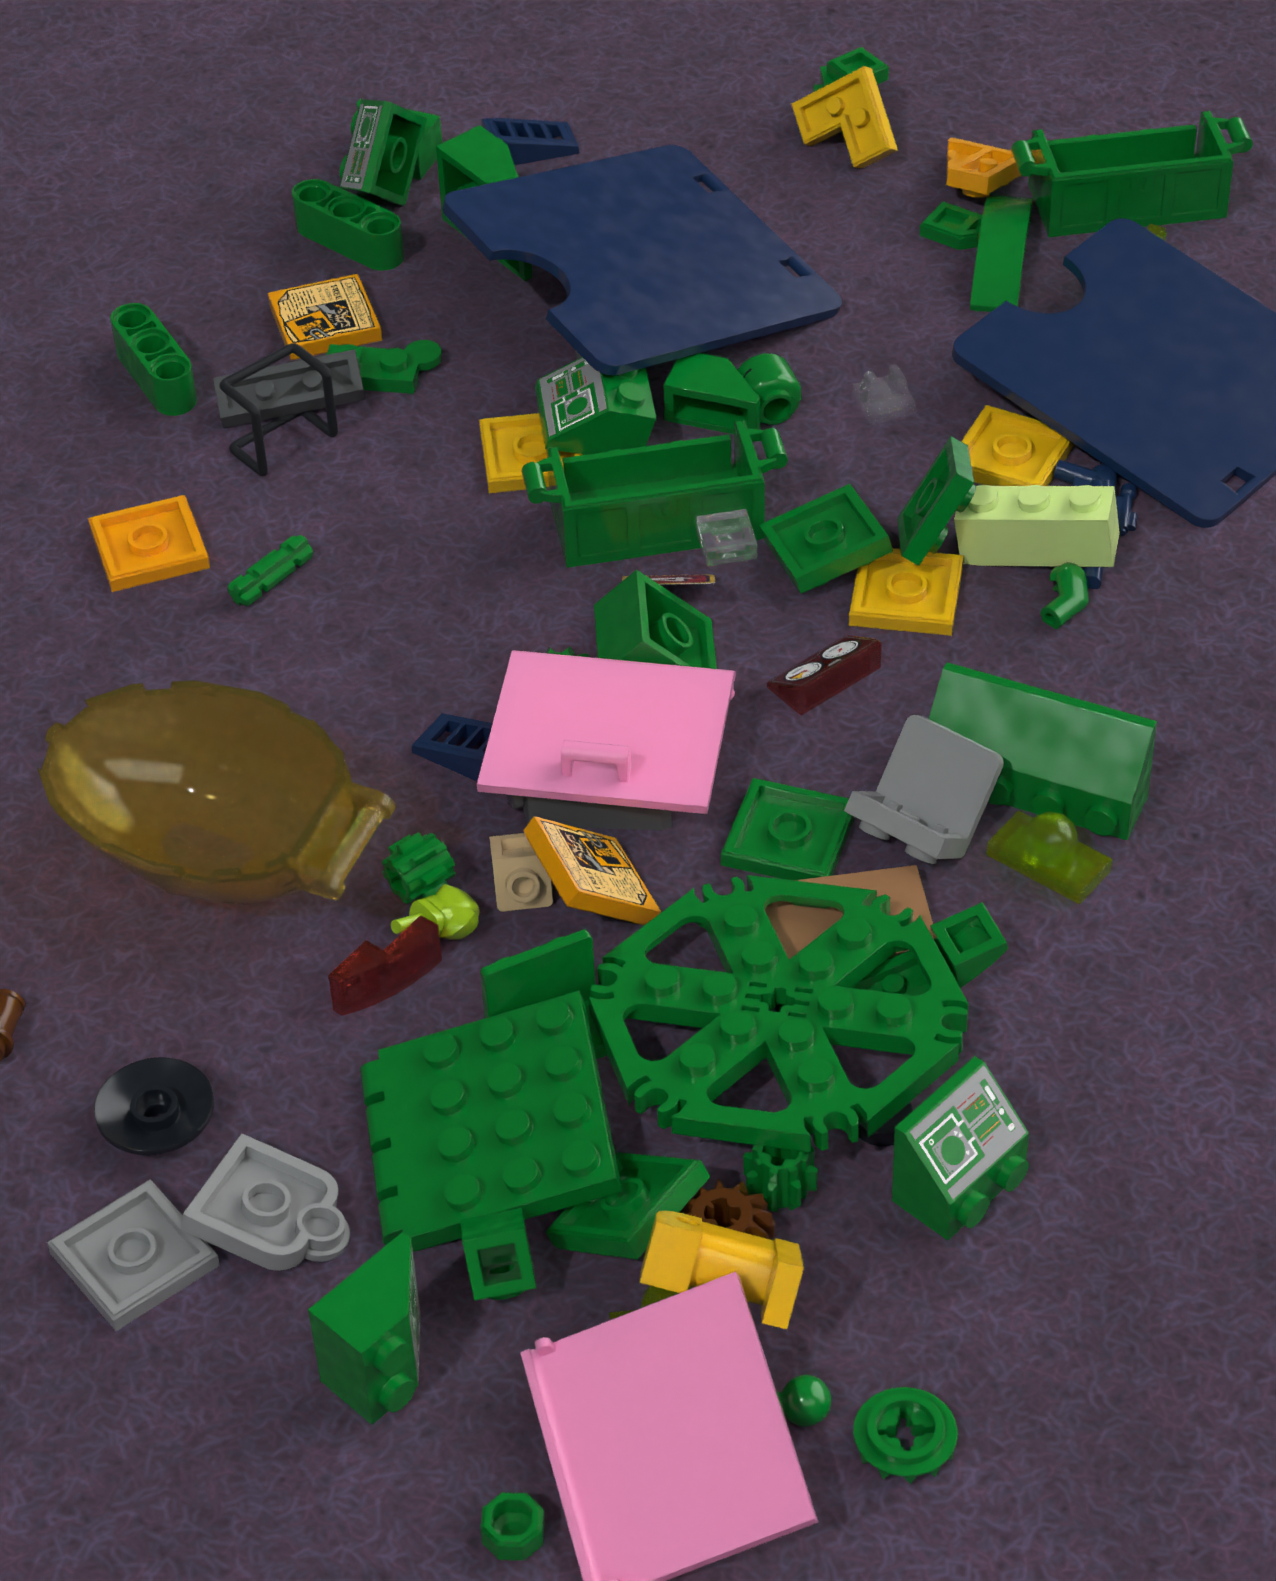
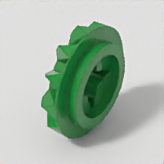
(928, 1421)

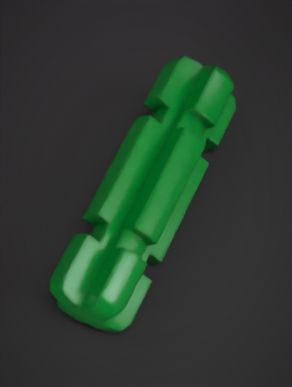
(270, 570)

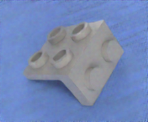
(929, 791)

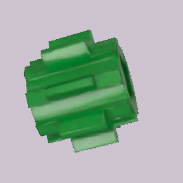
(417, 866)
(780, 1175)

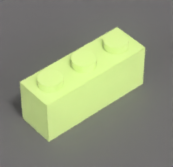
(1039, 526)

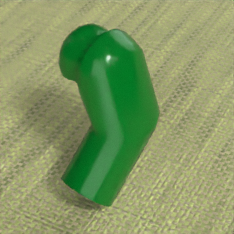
(1072, 595)

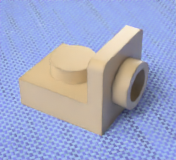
(518, 874)

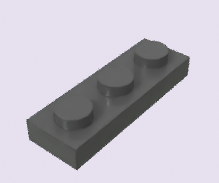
(292, 389)

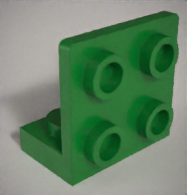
(540, 975)

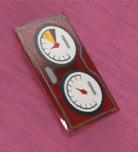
(827, 672)

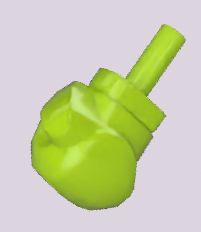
(449, 909)

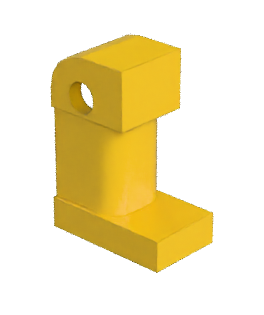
(693, 1252)

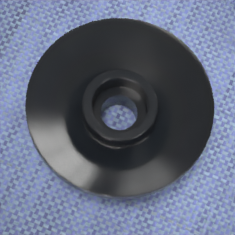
(148, 1089)

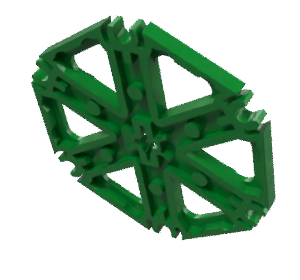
(797, 1041)

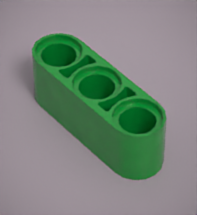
(348, 224)
(153, 359)

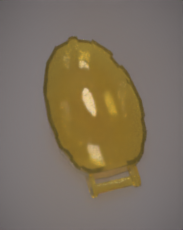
(211, 792)

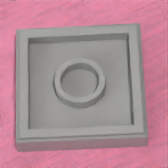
(132, 1255)

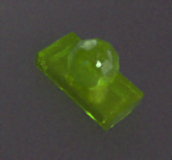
(1050, 854)

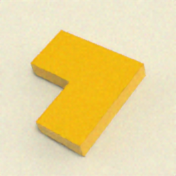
(850, 107)

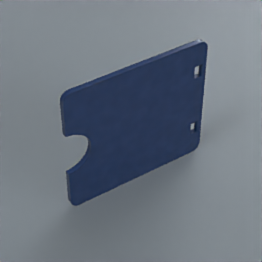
(645, 257)
(1148, 374)

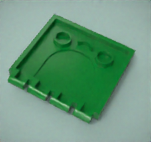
(488, 1122)

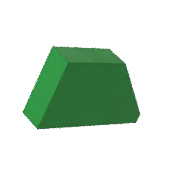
(952, 226)

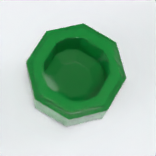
(512, 1526)

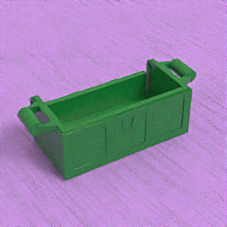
(1132, 175)
(650, 495)

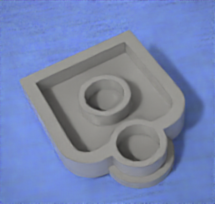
(269, 1208)

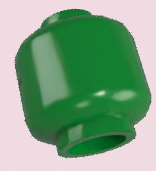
(775, 384)

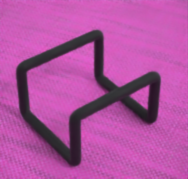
(330, 429)

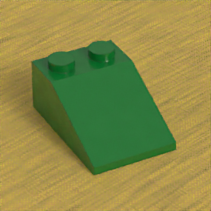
(473, 161)

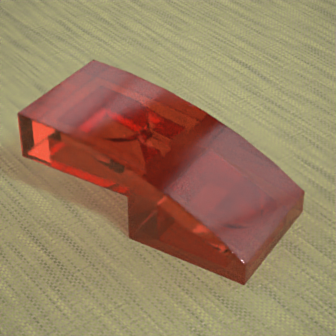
(377, 974)

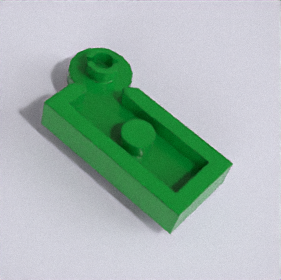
(393, 368)

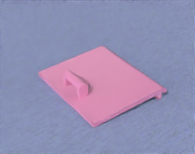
(607, 732)
(668, 1437)

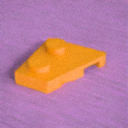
(978, 167)

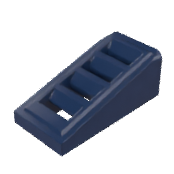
(533, 139)
(461, 758)

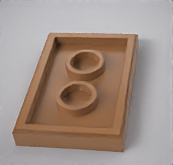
(800, 925)

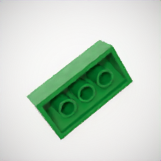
(1053, 748)

